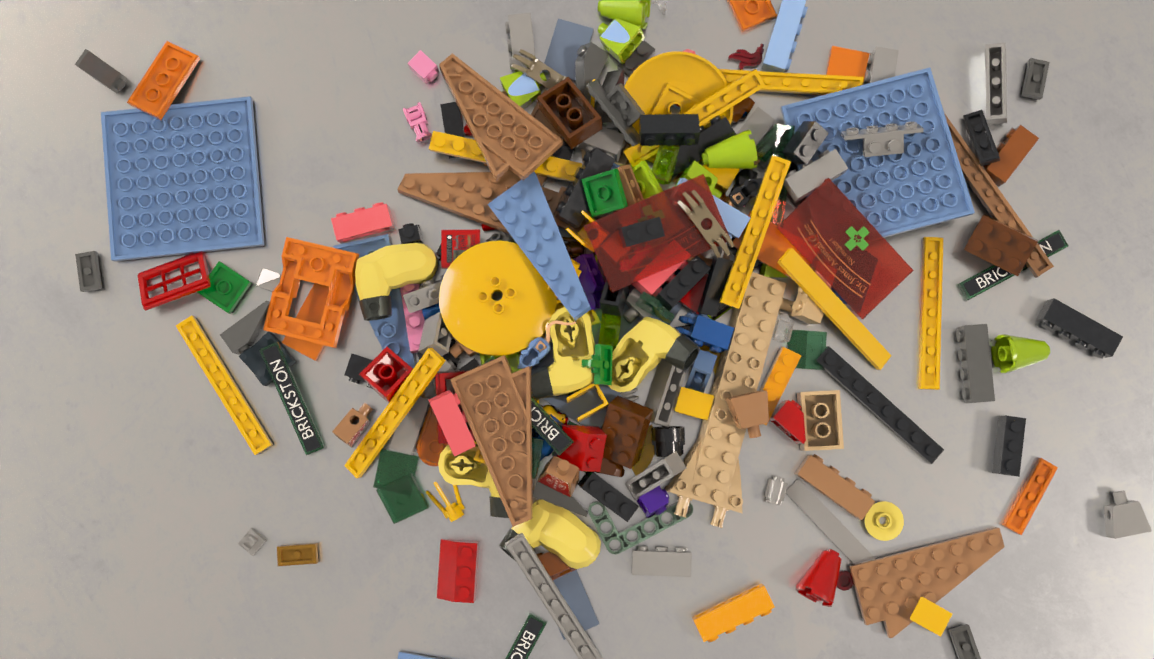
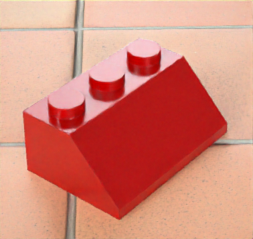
(458, 570)

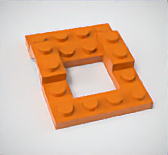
(320, 266)

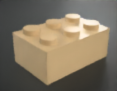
(821, 420)

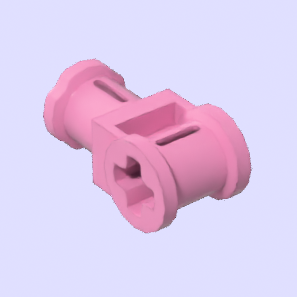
(417, 119)

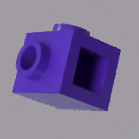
(654, 501)

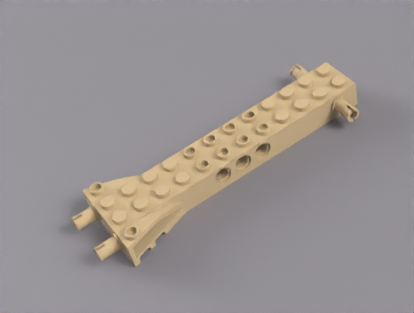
(713, 461)

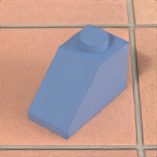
(701, 371)

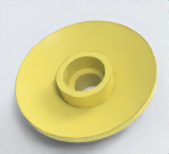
(893, 521)

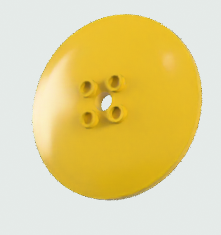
(674, 79)
(488, 324)

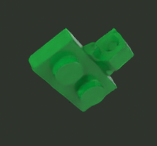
(601, 364)

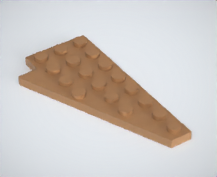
(500, 127)
(465, 192)
(501, 422)
(893, 584)

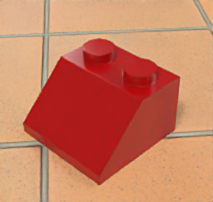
(386, 373)
(790, 420)
(587, 447)

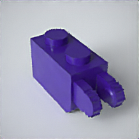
(591, 279)

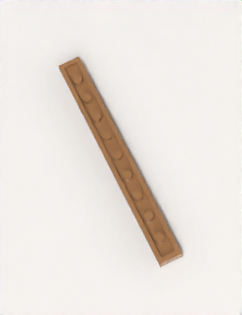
(994, 200)

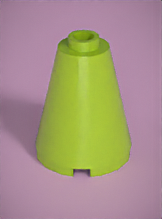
(627, 10)
(732, 153)
(1017, 352)

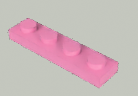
(414, 320)

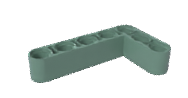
(638, 527)

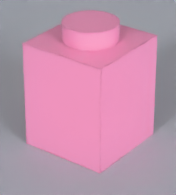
(423, 67)

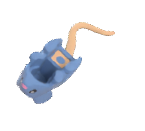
(538, 348)

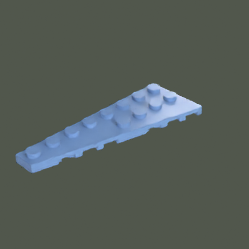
(532, 226)
(389, 331)

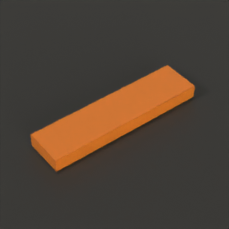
(1029, 496)

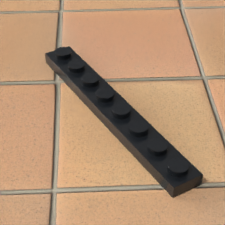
(879, 405)

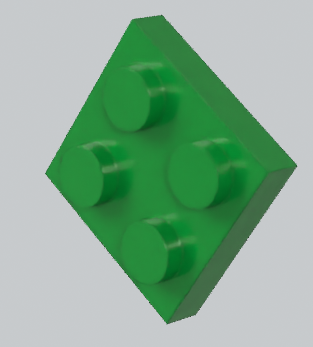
(604, 192)
(226, 287)

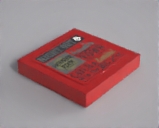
(455, 243)

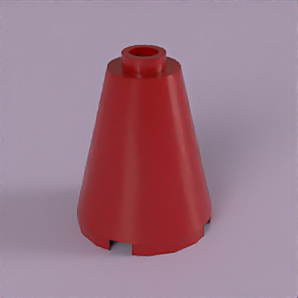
(821, 579)

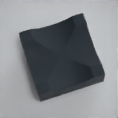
(255, 362)

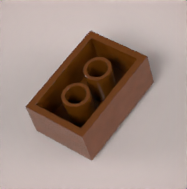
(569, 113)
(1001, 245)
(626, 431)

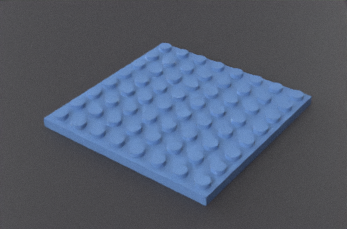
(182, 179)
(893, 189)

